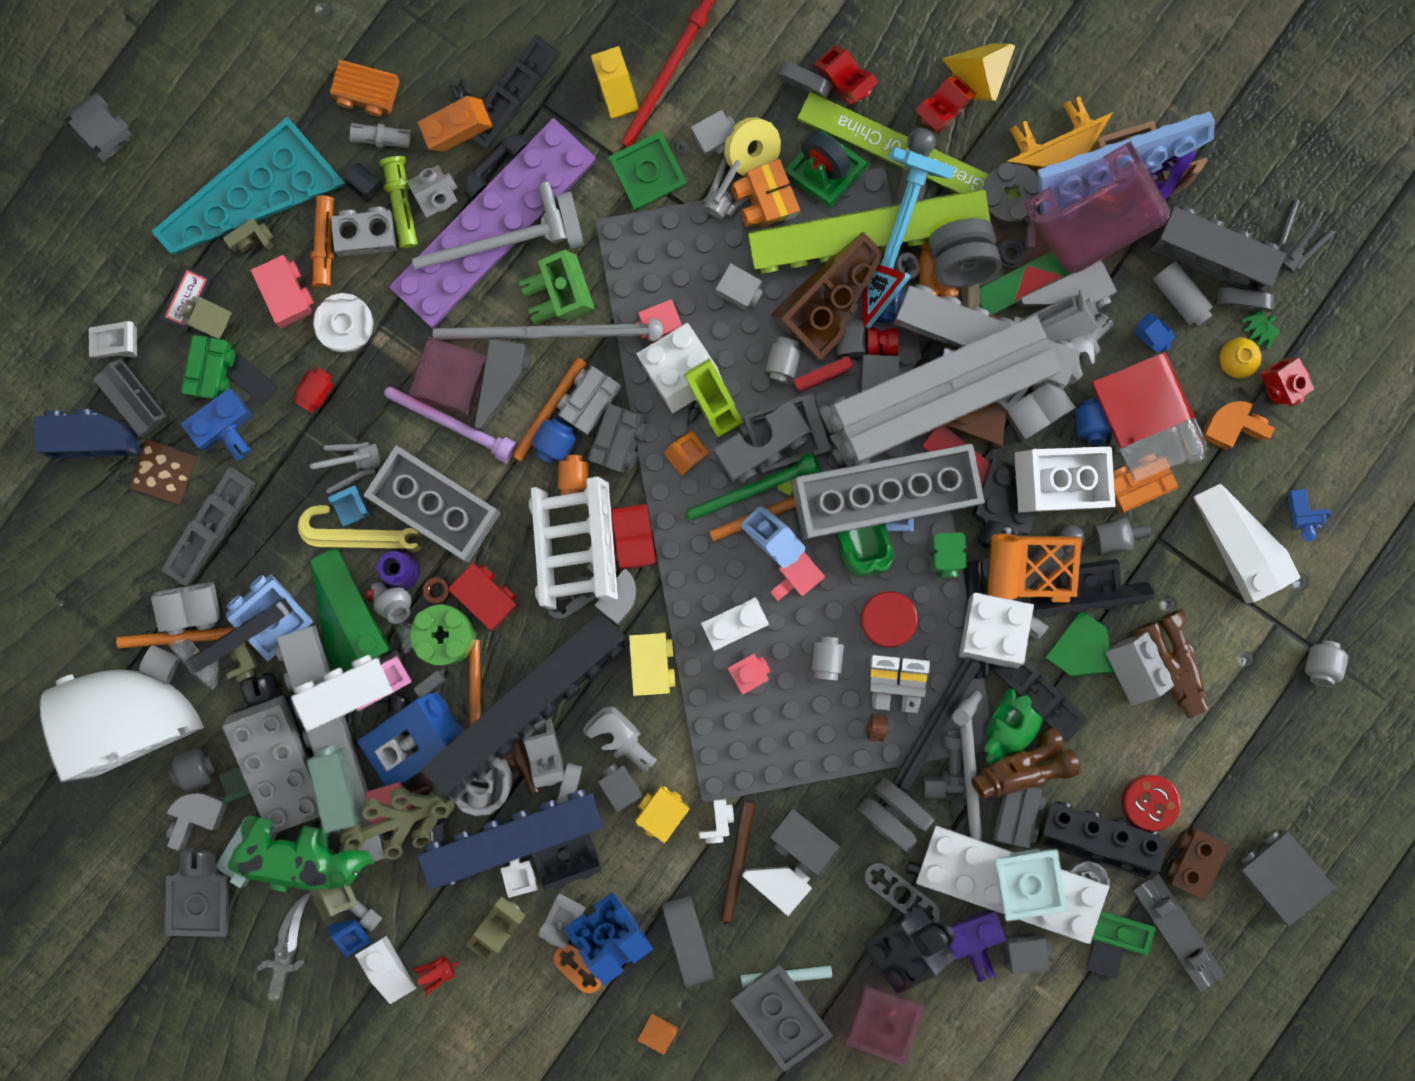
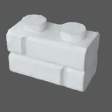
(734, 624)

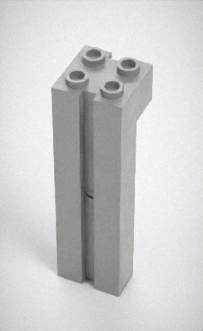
(943, 390)

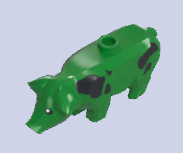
(294, 864)

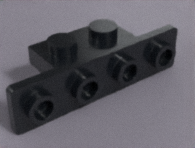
(1097, 587)

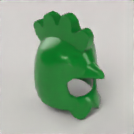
(1011, 727)

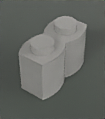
(1038, 410)
(186, 607)

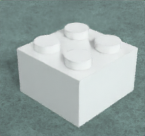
(668, 360)
(996, 630)

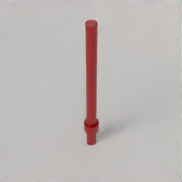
(696, 21)

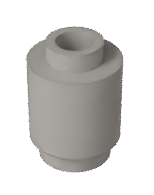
(783, 359)
(827, 658)

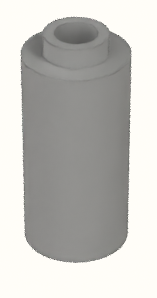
(1183, 294)

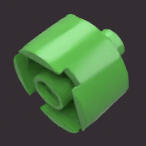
(450, 650)

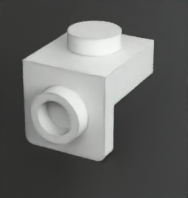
(723, 816)

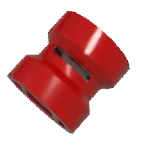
(882, 341)

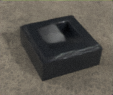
(1104, 959)

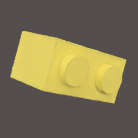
(650, 664)

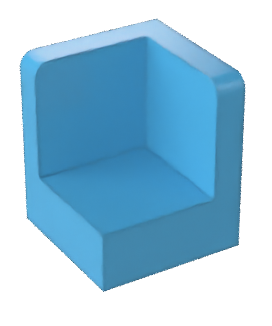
(350, 506)

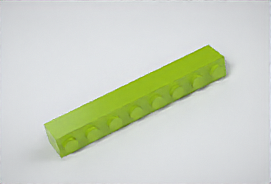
(829, 235)

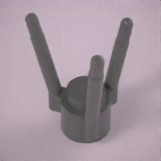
(1294, 257)

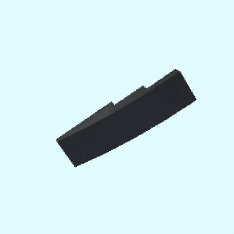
(516, 87)
(1044, 697)

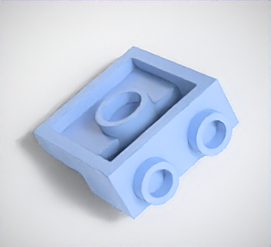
(264, 594)

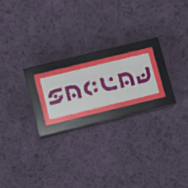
(189, 284)

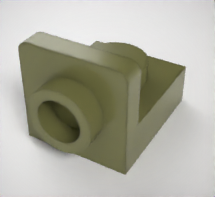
(244, 236)
(247, 660)

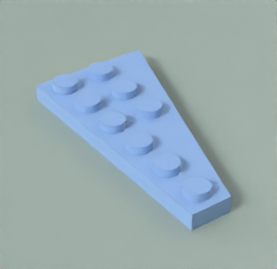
(1089, 172)

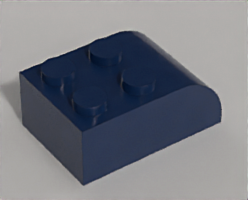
(82, 435)

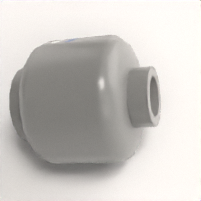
(1326, 663)

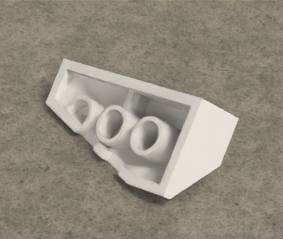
(1250, 552)

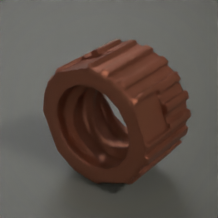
(427, 586)
(877, 728)

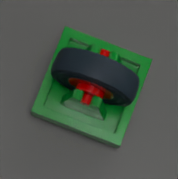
(825, 168)

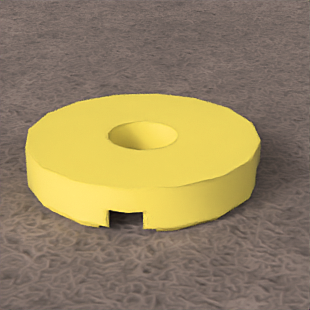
(744, 133)

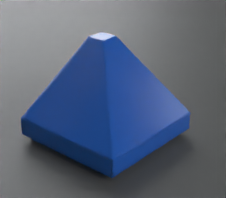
(348, 936)

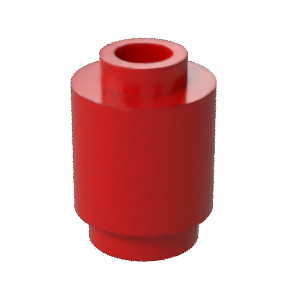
(313, 389)

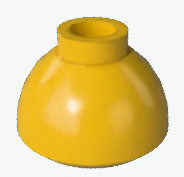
(1240, 358)

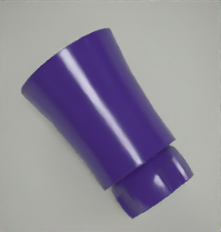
(408, 573)

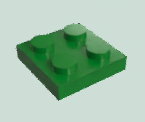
(647, 171)

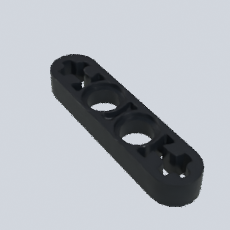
(238, 636)

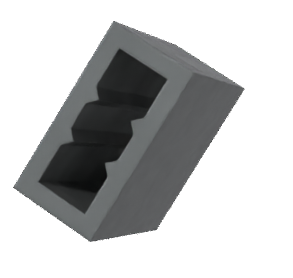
(1284, 877)

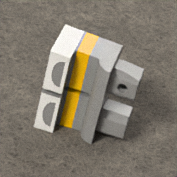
(910, 682)

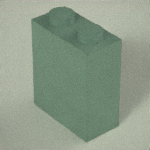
(334, 788)

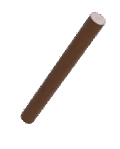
(737, 861)

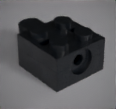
(911, 949)

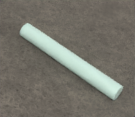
(796, 974)

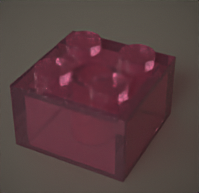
(448, 376)
(884, 1024)

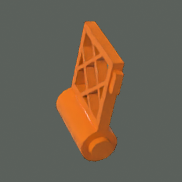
(1009, 569)

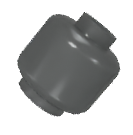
(191, 770)

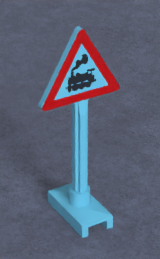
(885, 280)

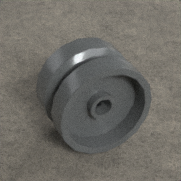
(965, 252)
(895, 814)

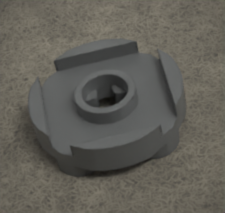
(1009, 176)

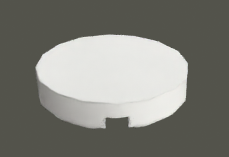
(343, 323)

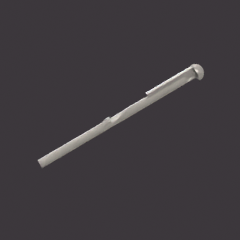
(653, 329)

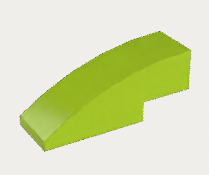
(712, 397)

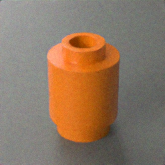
(572, 474)

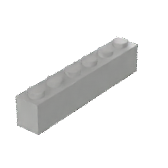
(960, 326)

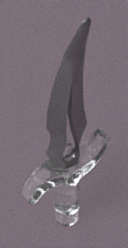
(286, 946)

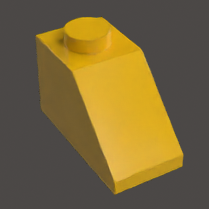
(614, 82)

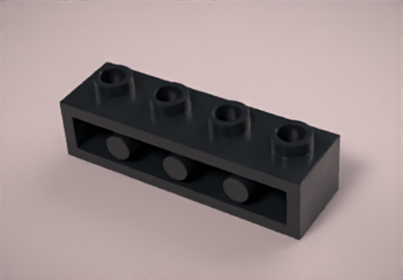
(1102, 840)

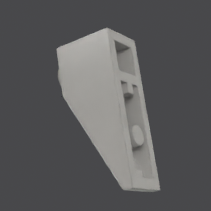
(1092, 281)

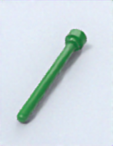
(806, 466)

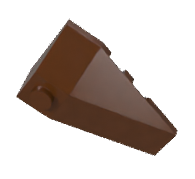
(824, 302)

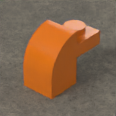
(1228, 421)

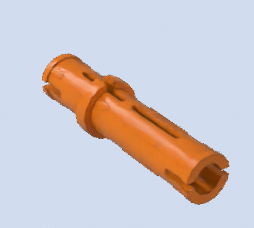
(322, 251)

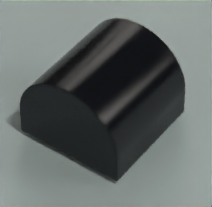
(362, 182)

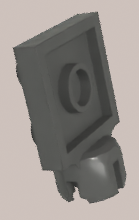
(197, 896)

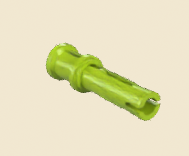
(397, 187)

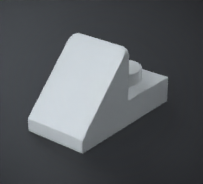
(113, 340)

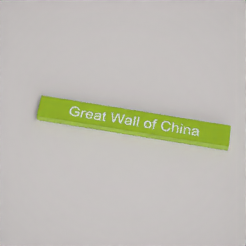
(878, 141)

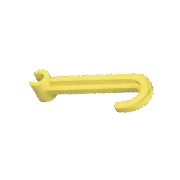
(353, 538)

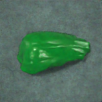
(866, 550)

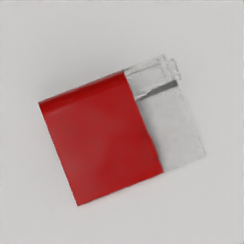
(1150, 417)

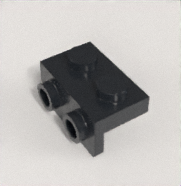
(567, 862)

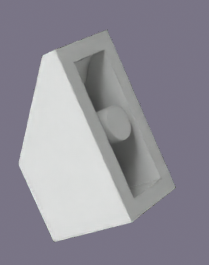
(780, 885)
(386, 970)

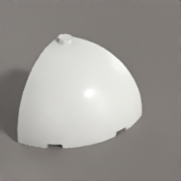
(111, 720)

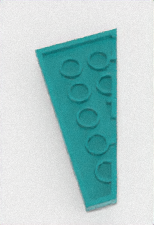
(262, 182)

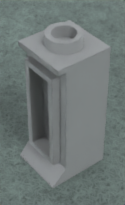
(1067, 317)

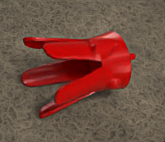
(435, 973)

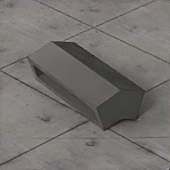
(130, 397)

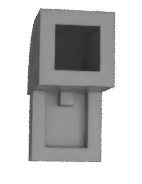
(627, 594)
(545, 755)
(192, 809)

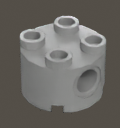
(489, 792)

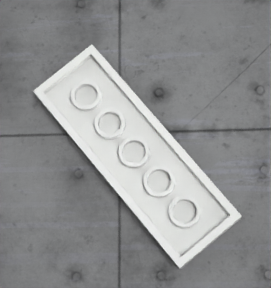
(969, 872)

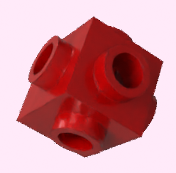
(1287, 381)

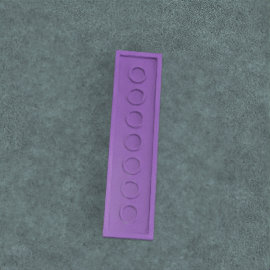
(505, 205)

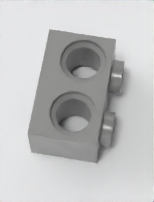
(364, 241)

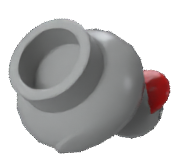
(390, 603)

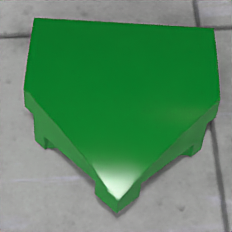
(1082, 649)

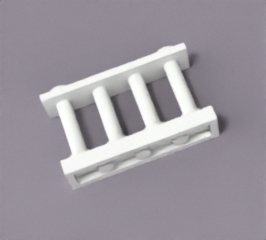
(601, 553)

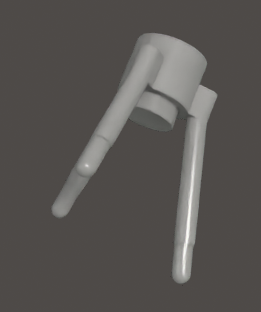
(718, 200)
(365, 457)

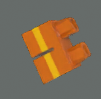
(768, 194)

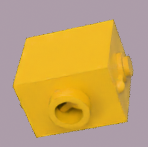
(661, 813)

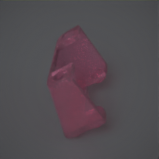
(1105, 218)

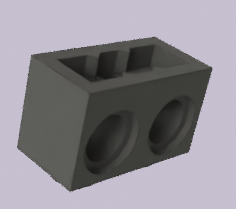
(1026, 953)

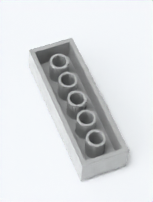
(887, 491)

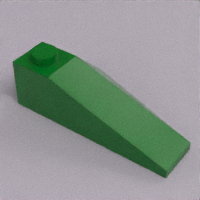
(344, 614)

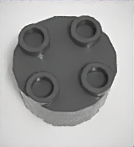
(97, 128)

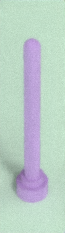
(499, 447)

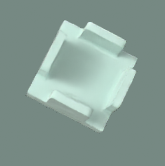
(1031, 884)

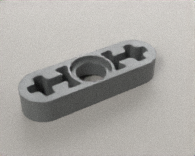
(888, 874)

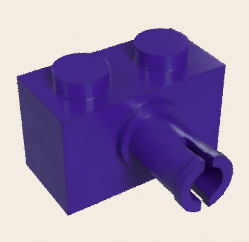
(973, 938)

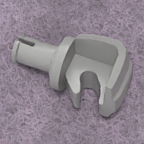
(1088, 346)
(625, 736)

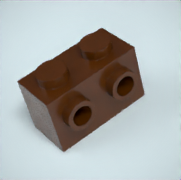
(1196, 863)

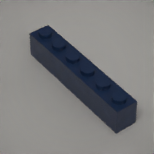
(510, 840)

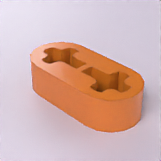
(573, 973)

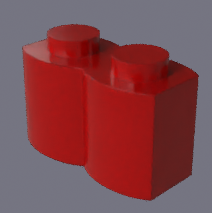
(633, 537)

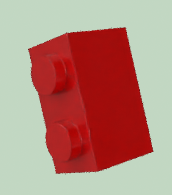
(483, 596)

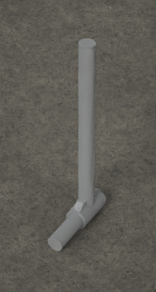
(550, 226)
(963, 718)

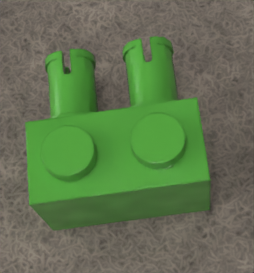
(565, 285)

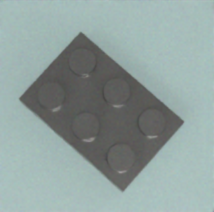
(781, 1016)

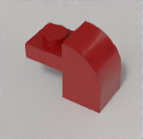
(843, 72)
(945, 103)

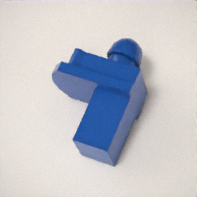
(1154, 333)
(1302, 517)

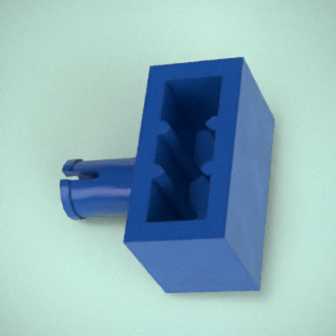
(219, 423)

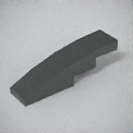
(208, 527)

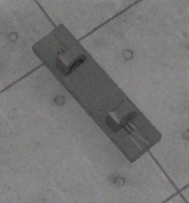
(1178, 932)

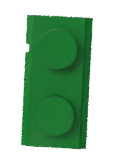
(207, 368)
(947, 554)

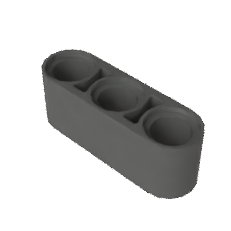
(688, 941)

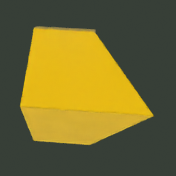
(982, 68)

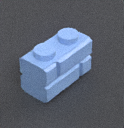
(773, 537)

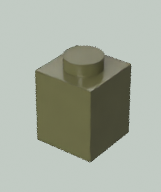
(205, 317)

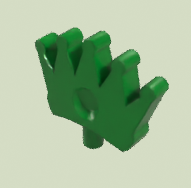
(1262, 328)

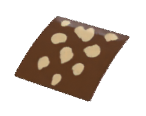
(163, 472)

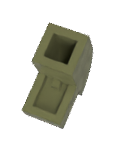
(495, 929)

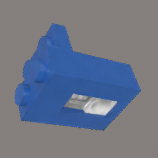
(429, 728)

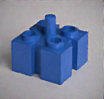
(608, 938)

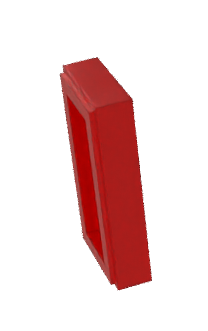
(822, 375)

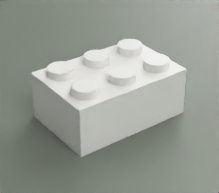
(1064, 479)
(341, 692)

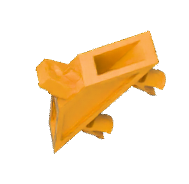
(1063, 147)

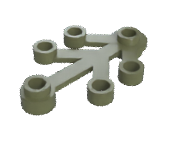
(400, 819)

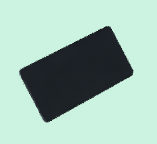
(251, 379)

